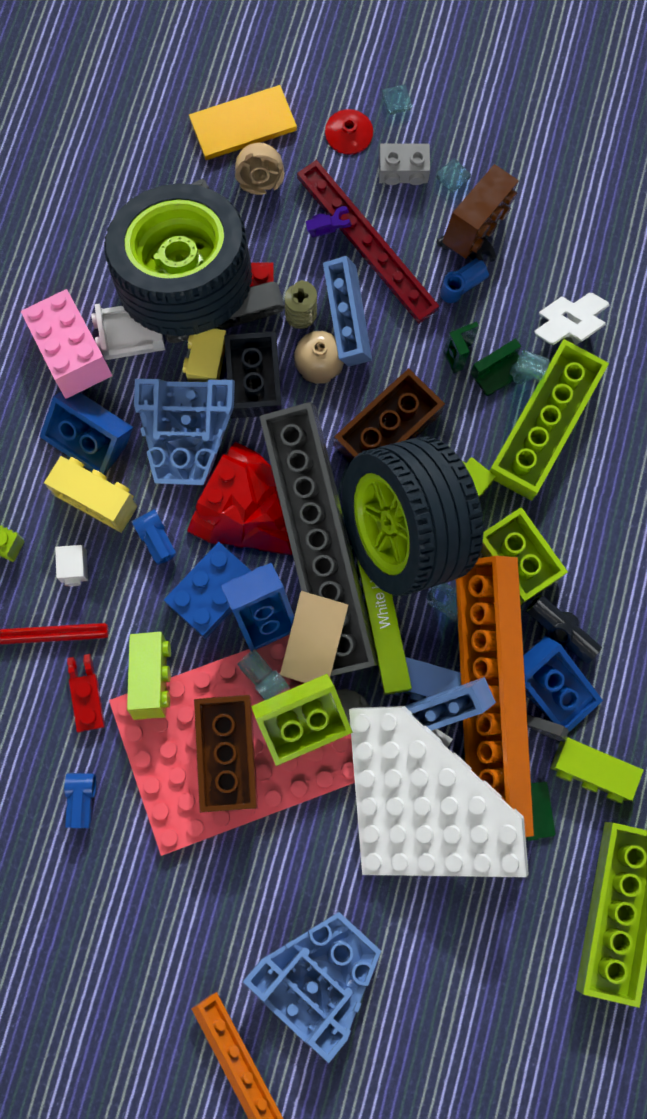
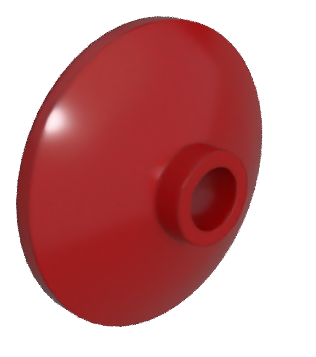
(349, 140)

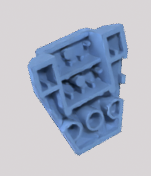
(183, 426)
(317, 982)

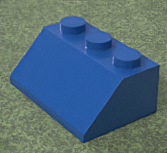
(85, 431)

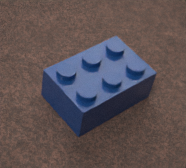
(200, 595)
(260, 606)

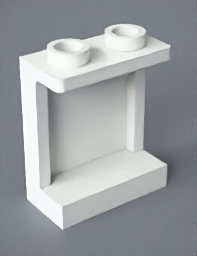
(123, 336)

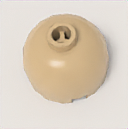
(259, 168)
(318, 357)

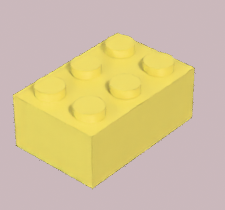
(91, 493)

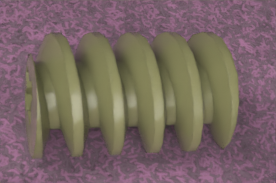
(301, 304)

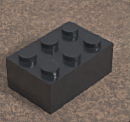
(255, 369)

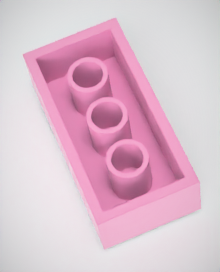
(66, 344)

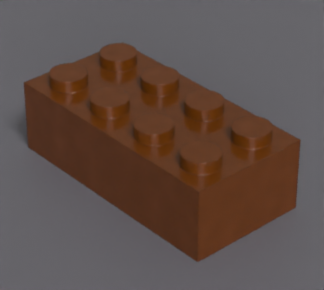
(392, 417)
(225, 753)

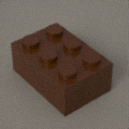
(480, 211)

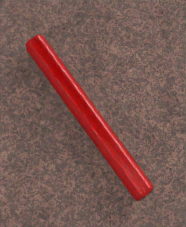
(54, 633)

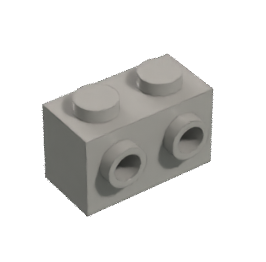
(404, 163)

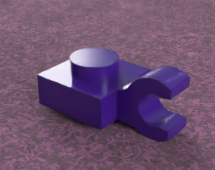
(325, 224)

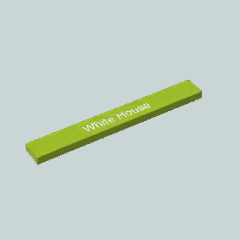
(385, 637)

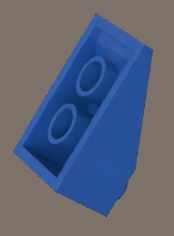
(558, 684)

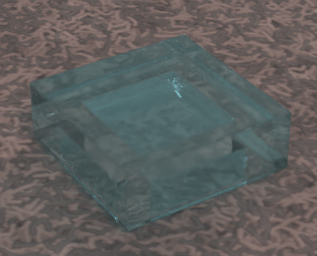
(396, 99)
(453, 175)

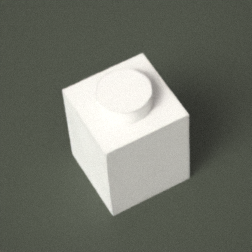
(71, 564)

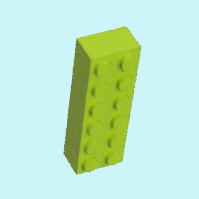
(548, 420)
(616, 928)

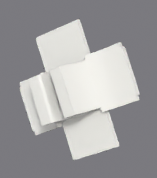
(581, 319)

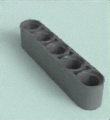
(261, 302)

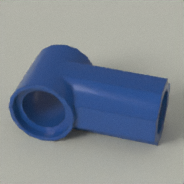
(463, 280)
(152, 533)
(79, 791)

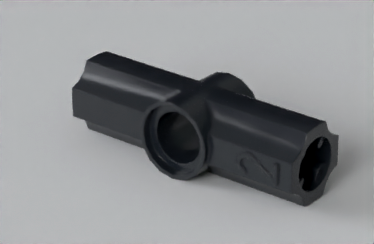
(563, 628)

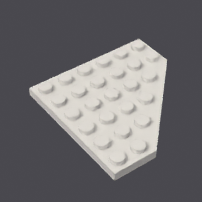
(425, 805)

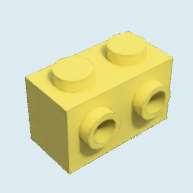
(205, 356)

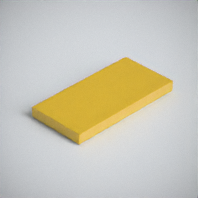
(242, 122)

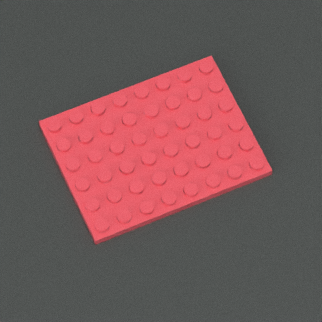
(166, 756)

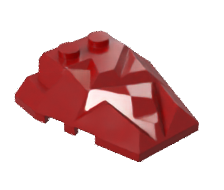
(241, 505)

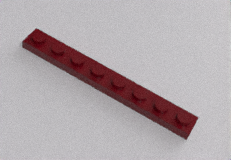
(369, 243)

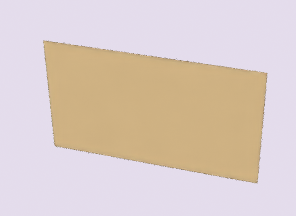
(313, 637)

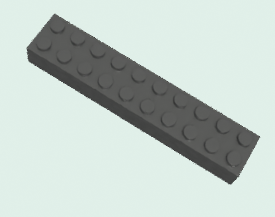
(318, 525)

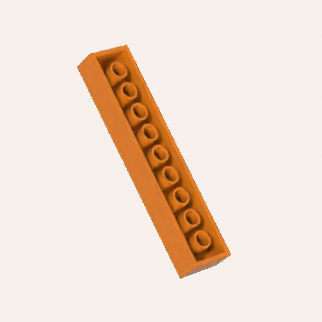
(493, 649)

